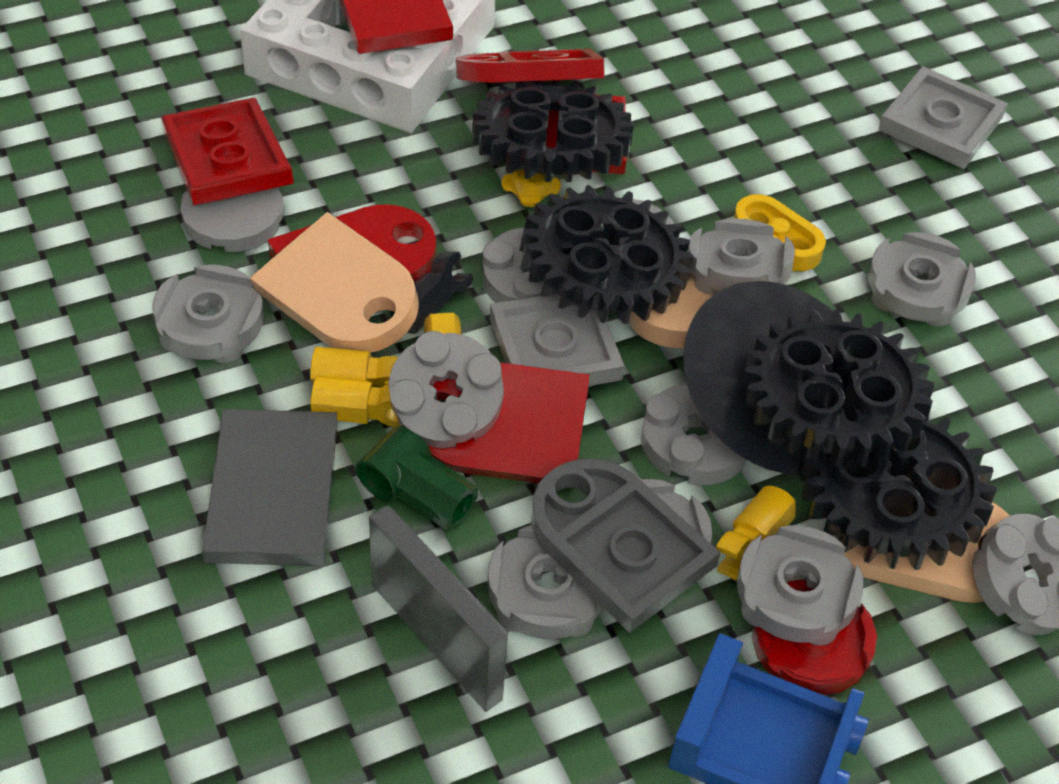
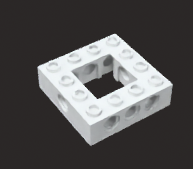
(305, 53)

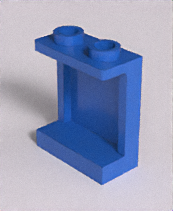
(763, 728)

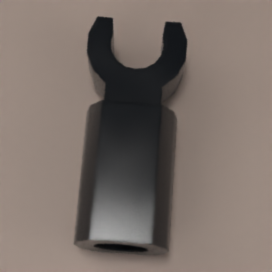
(436, 287)

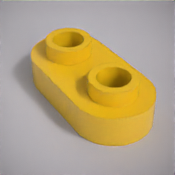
(806, 237)

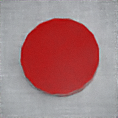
(817, 667)

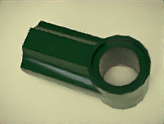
(405, 470)

